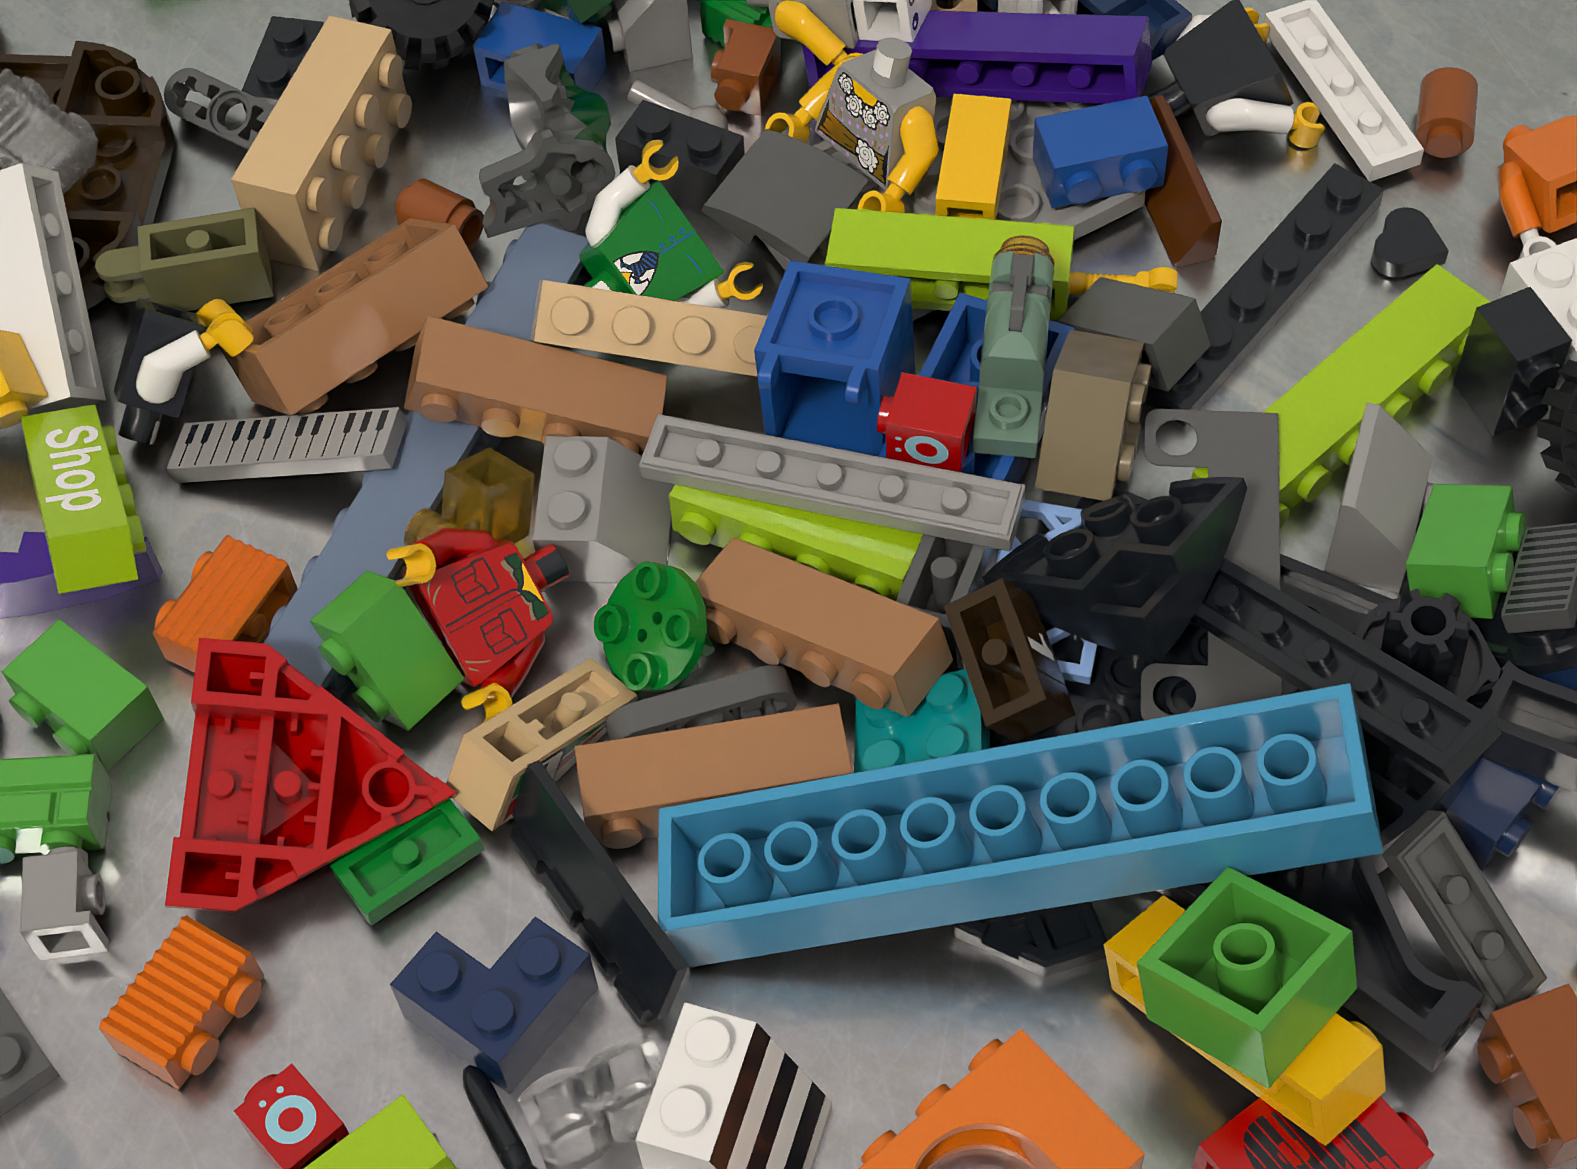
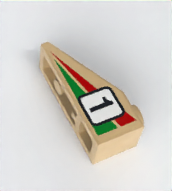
(537, 728)

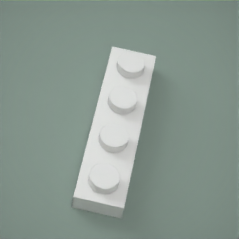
(1343, 90)

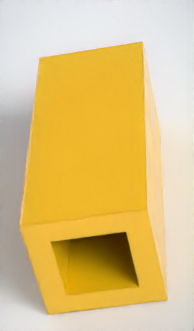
(974, 157)

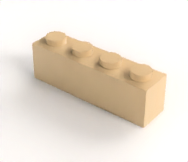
(646, 327)

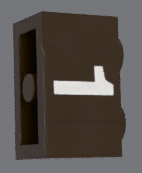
(1009, 660)

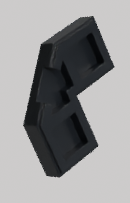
(1040, 939)

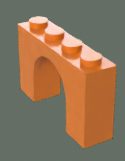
(1013, 1105)

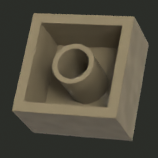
(1093, 415)

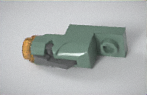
(1014, 349)

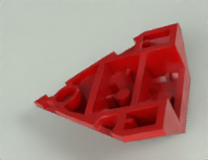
(279, 781)

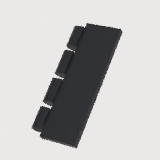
(592, 889)

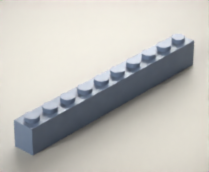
(428, 448)

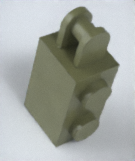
(192, 262)

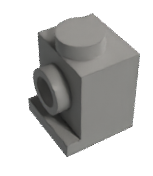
(61, 905)

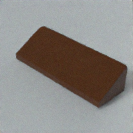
(1183, 205)

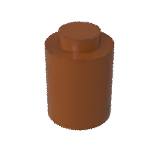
(1447, 112)

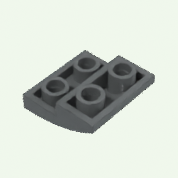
(784, 195)

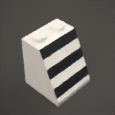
(730, 1100)

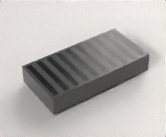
(1543, 581)

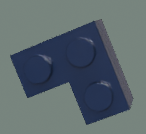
(500, 1014)

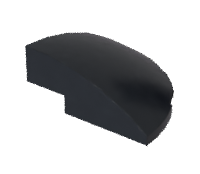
(1130, 568)

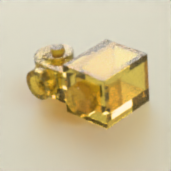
(480, 495)

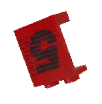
(1269, 1140)

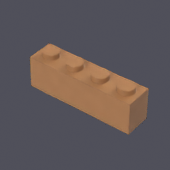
(529, 387)
(823, 627)
(635, 776)

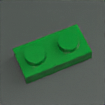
(407, 860)

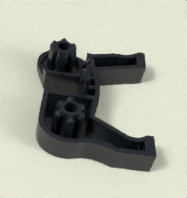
(1538, 737)

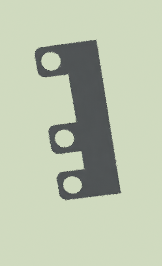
(1229, 447)

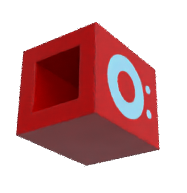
(928, 422)
(289, 1120)

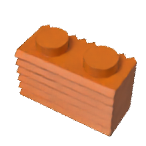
(228, 599)
(183, 1002)

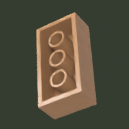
(356, 315)

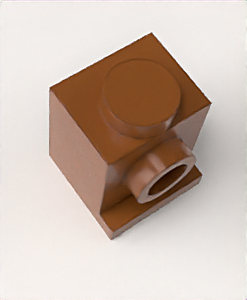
(746, 67)

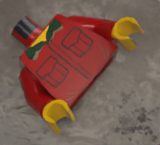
(483, 606)

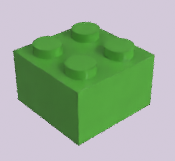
(1248, 976)

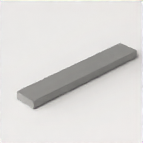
(834, 482)

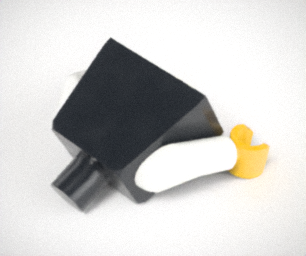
(1233, 80)
(162, 357)

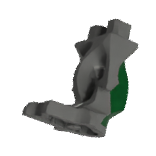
(560, 141)

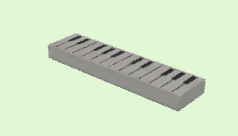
(288, 445)

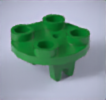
(671, 612)

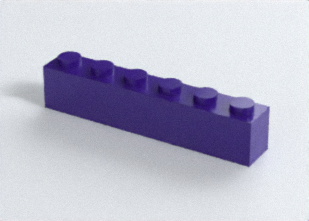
(1025, 56)

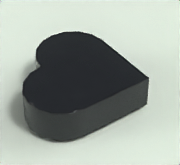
(1407, 244)

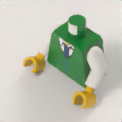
(648, 245)

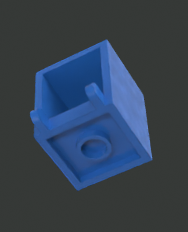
(833, 355)

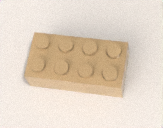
(324, 141)

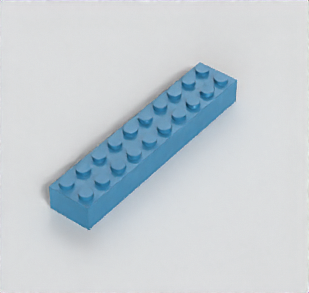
(1019, 828)

